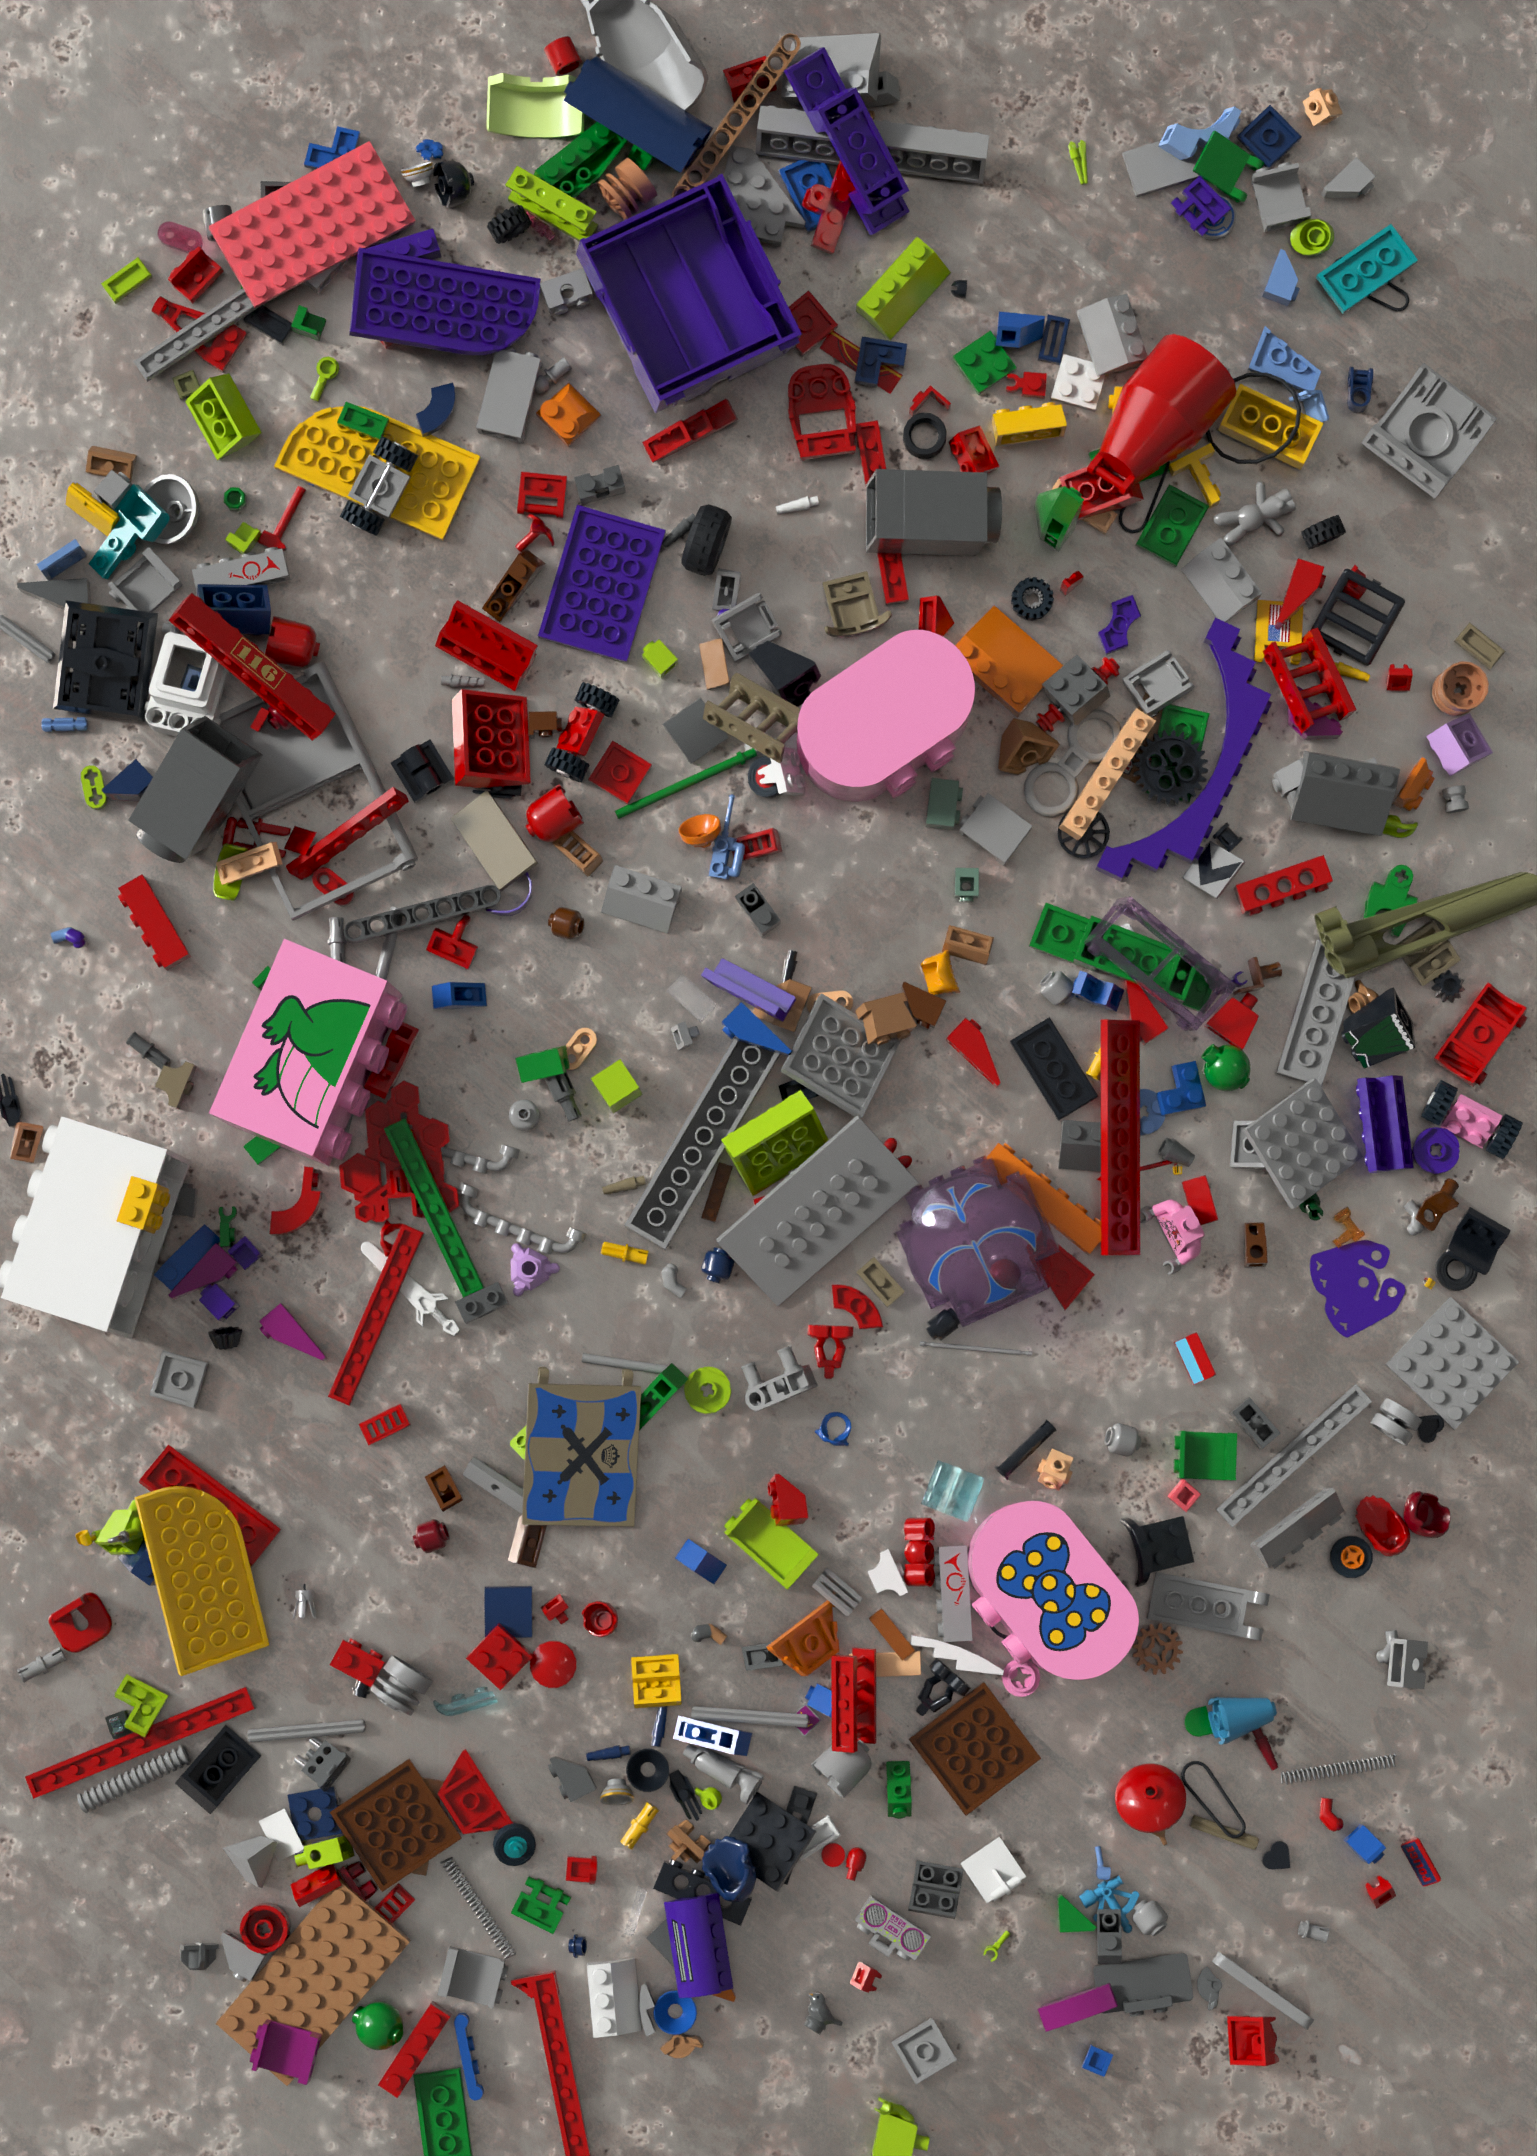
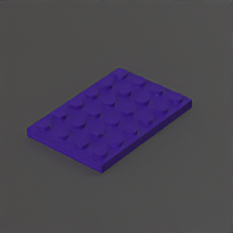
(601, 583)

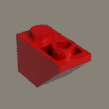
(788, 1502)

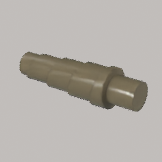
(624, 1185)

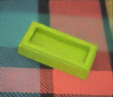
(126, 280)

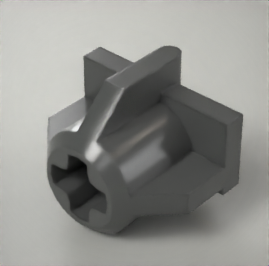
(198, 1955)

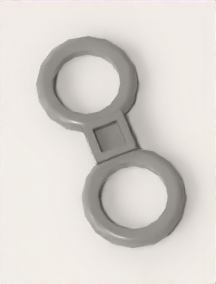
(1069, 766)

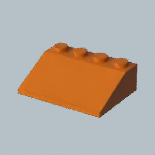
(1007, 660)

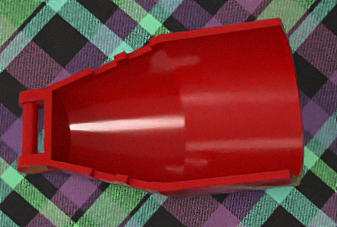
(1163, 410)

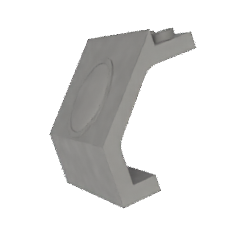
(1429, 431)

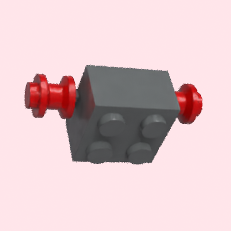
(1076, 691)

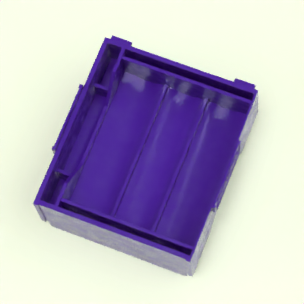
(689, 293)

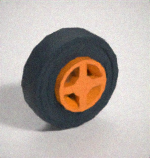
(1358, 1552)

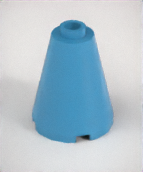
(1239, 1716)

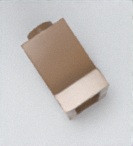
(886, 1019)

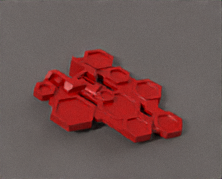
(363, 1172)

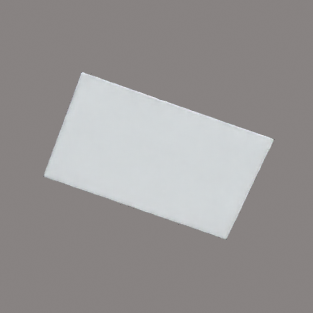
(280, 1829)

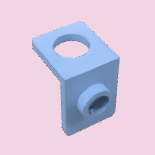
(1313, 404)

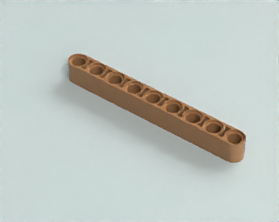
(740, 109)

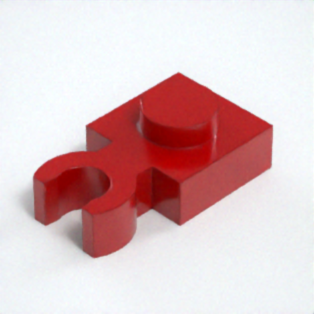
(1031, 384)

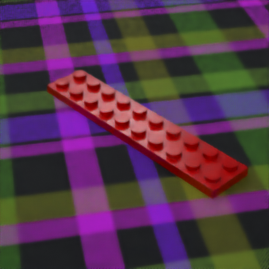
(1120, 1137)

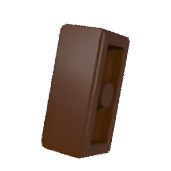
(527, 1544)

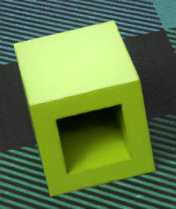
(659, 658)

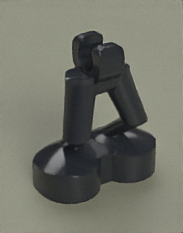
(954, 1684)

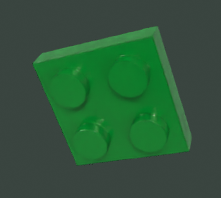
(984, 363)

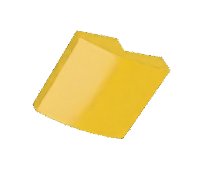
(656, 1681)

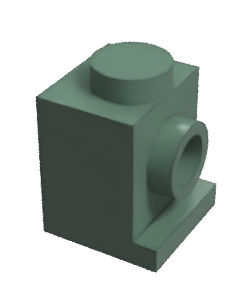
(970, 876)

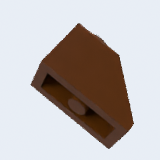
(923, 1005)

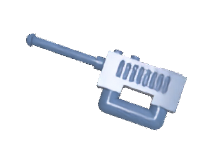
(722, 848)

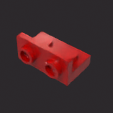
(740, 75)
(973, 451)

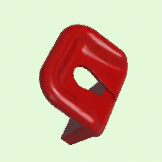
(98, 1623)

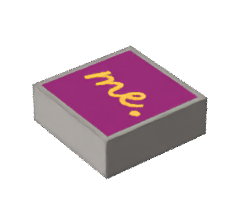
(813, 1719)

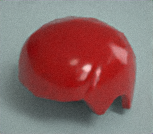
(600, 1618)

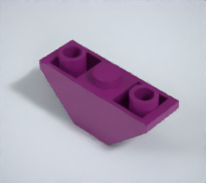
(1323, 727)

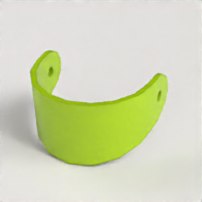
(230, 890)

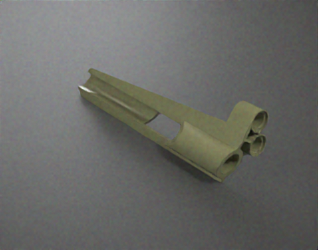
(1360, 944)

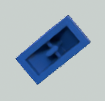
(701, 1561)

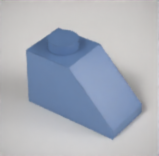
(1282, 281)

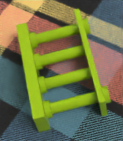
(551, 205)

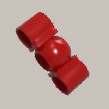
(919, 1552)

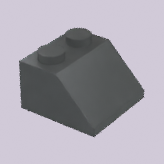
(1080, 1146)

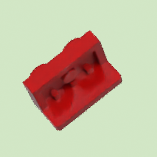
(194, 274)
(358, 1663)
(316, 1884)

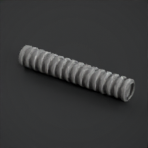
(132, 1779)

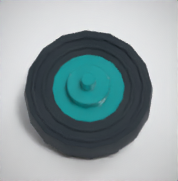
(514, 1844)

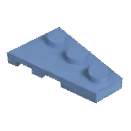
(1280, 360)

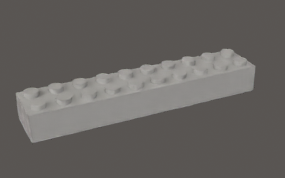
(913, 148)
(699, 1142)

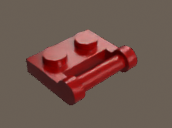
(545, 487)

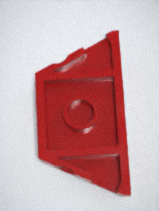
(471, 1798)

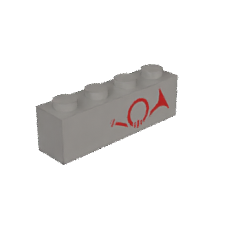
(249, 570)
(955, 1593)

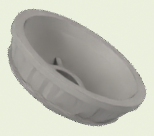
(175, 494)

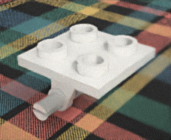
(993, 1870)

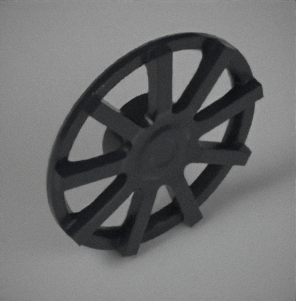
(1088, 836)

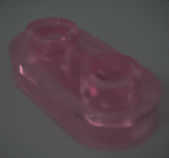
(181, 237)

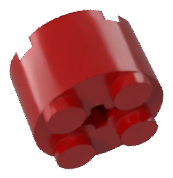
(252, 1933)

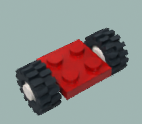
(581, 731)

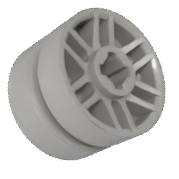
(1396, 1422)

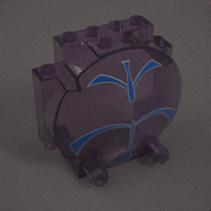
(977, 1240)

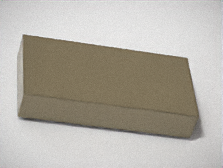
(1479, 646)

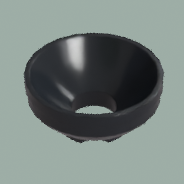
(642, 1782)

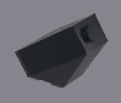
(785, 671)

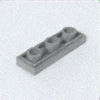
(495, 1483)

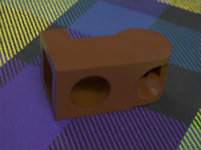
(1255, 1245)

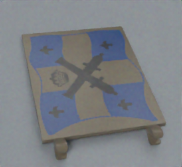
(581, 1453)

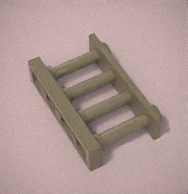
(757, 699)

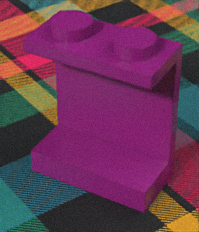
(286, 2050)

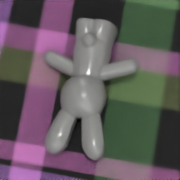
(1253, 515)

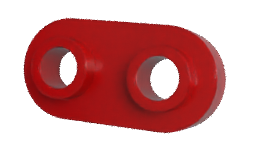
(334, 883)

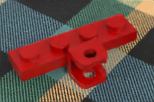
(833, 206)

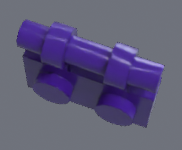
(1206, 201)

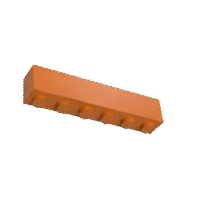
(1058, 1210)

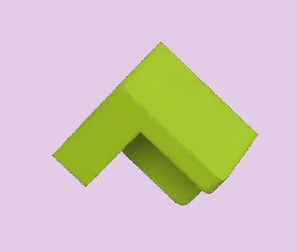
(244, 538)

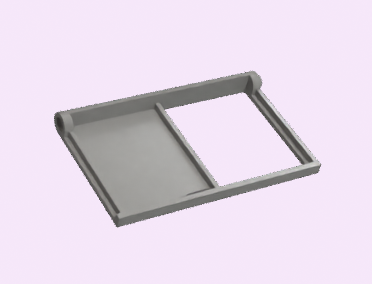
(297, 765)

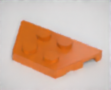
(809, 1641)

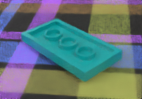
(1366, 268)

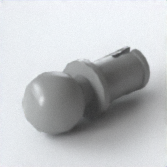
(552, 375)

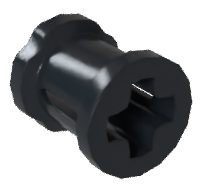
(1227, 837)

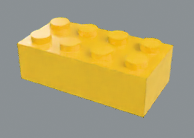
(1267, 426)

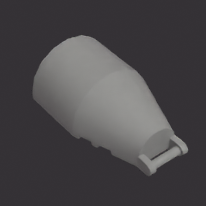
(648, 47)

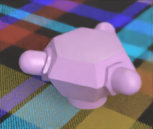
(529, 1269)

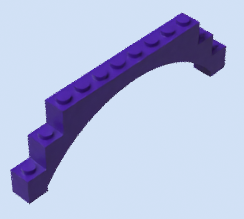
(1243, 711)

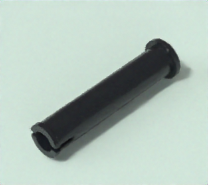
(1026, 1449)

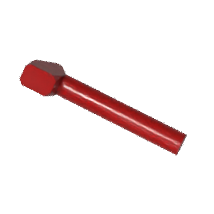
(274, 540)

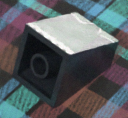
(1379, 1030)

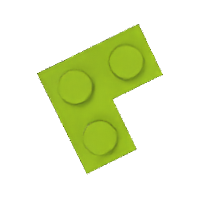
(146, 1703)

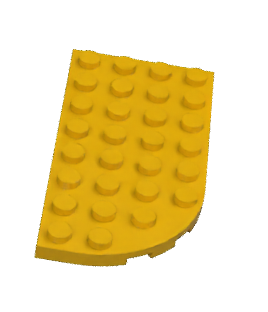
(334, 455)
(201, 1577)

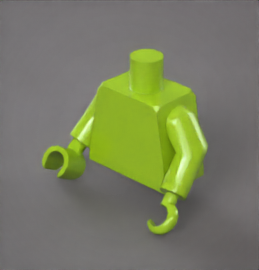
(897, 2132)

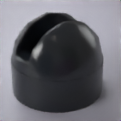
(961, 289)

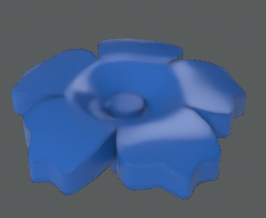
(430, 149)

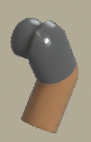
(708, 1631)

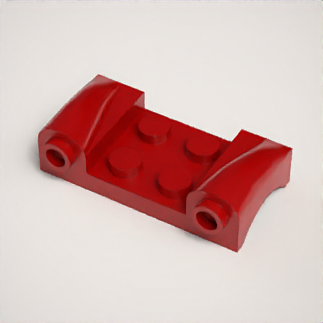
(1480, 1035)

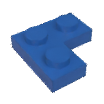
(344, 141)
(1188, 1090)

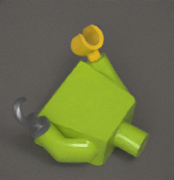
(119, 1535)

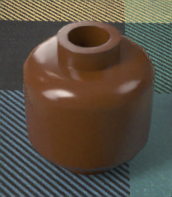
(566, 923)

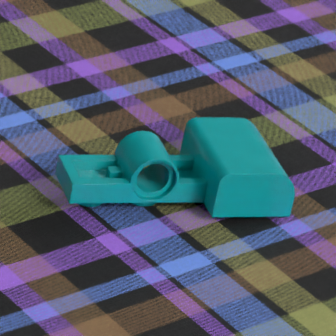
(139, 517)

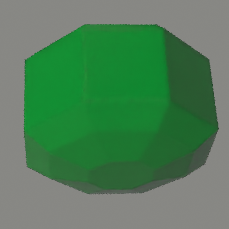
(234, 498)

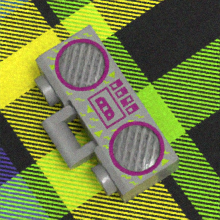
(902, 1933)

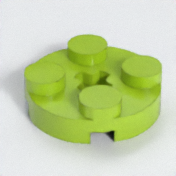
(719, 1383)

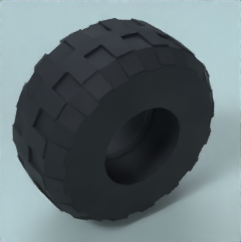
(706, 540)

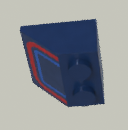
(129, 783)

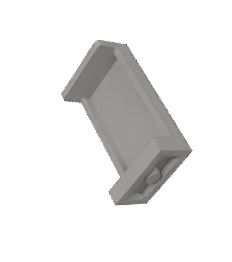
(509, 395)

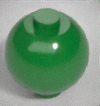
(1226, 1067)
(378, 2025)

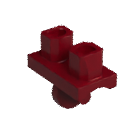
(350, 1876)

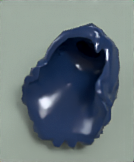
(730, 1869)

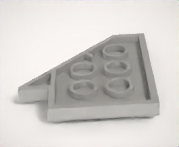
(759, 196)

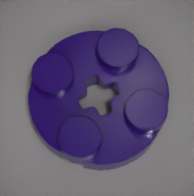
(1422, 1151)

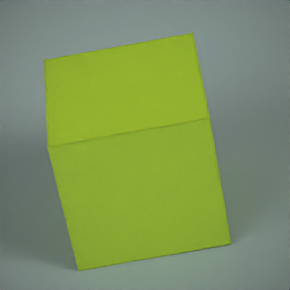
(616, 1086)

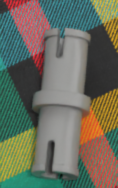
(337, 939)
(41, 1664)

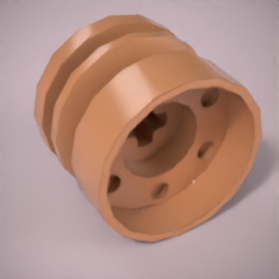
(630, 186)
(1469, 679)

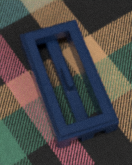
(1049, 358)

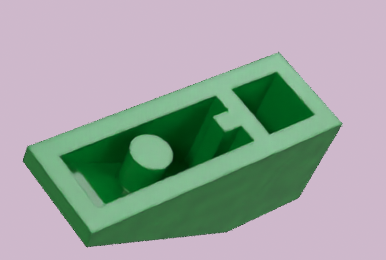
(660, 1392)

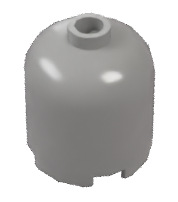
(843, 1768)

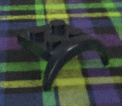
(1159, 1546)

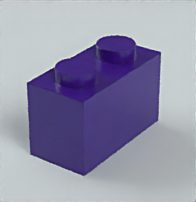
(218, 1302)

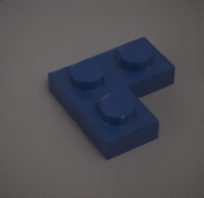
(874, 354)

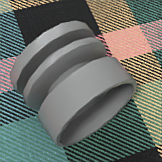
(401, 1685)

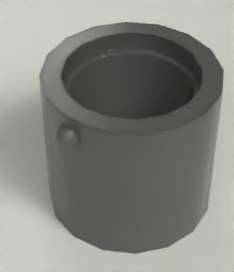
(213, 215)

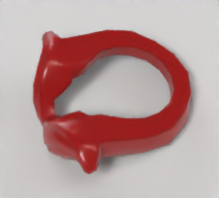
(385, 1230)

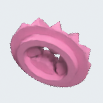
(1014, 1687)

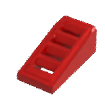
(775, 841)
(396, 1428)
(404, 1894)

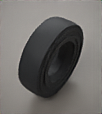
(1449, 1282)

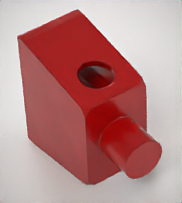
(1235, 1021)

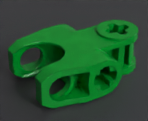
(1391, 895)

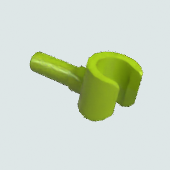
(995, 1947)

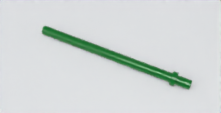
(740, 758)

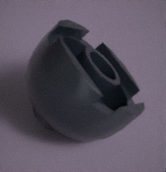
(453, 183)

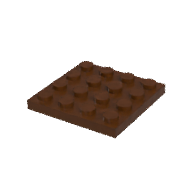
(974, 1748)
(395, 1825)

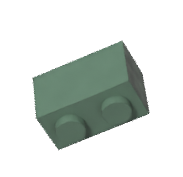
(943, 803)

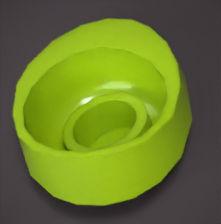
(1312, 237)

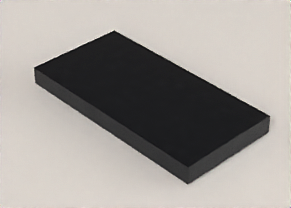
(1053, 1069)

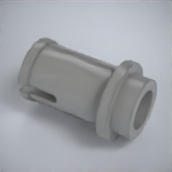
(1313, 1931)

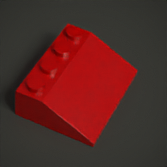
(490, 739)

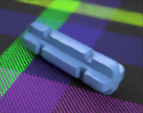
(64, 724)

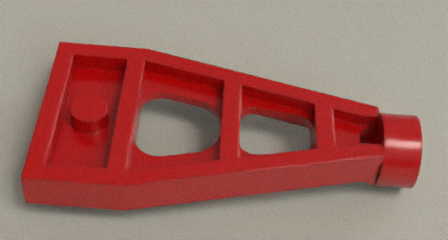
(223, 346)

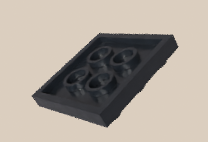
(773, 1839)

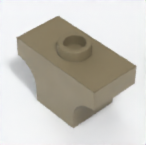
(176, 1083)

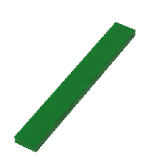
(434, 1207)

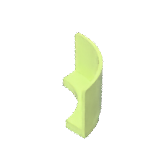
(531, 108)

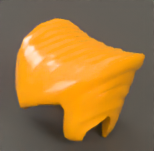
(939, 974)

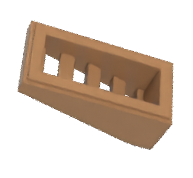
(588, 862)

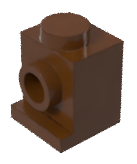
(544, 724)

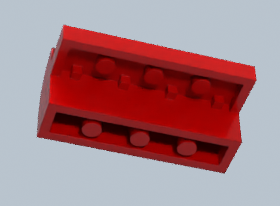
(486, 646)

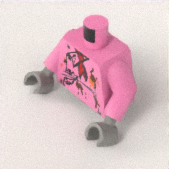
(1180, 1228)

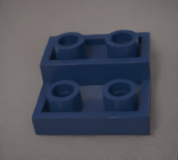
(510, 1608)

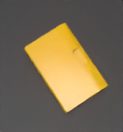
(90, 509)

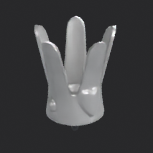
(302, 1597)

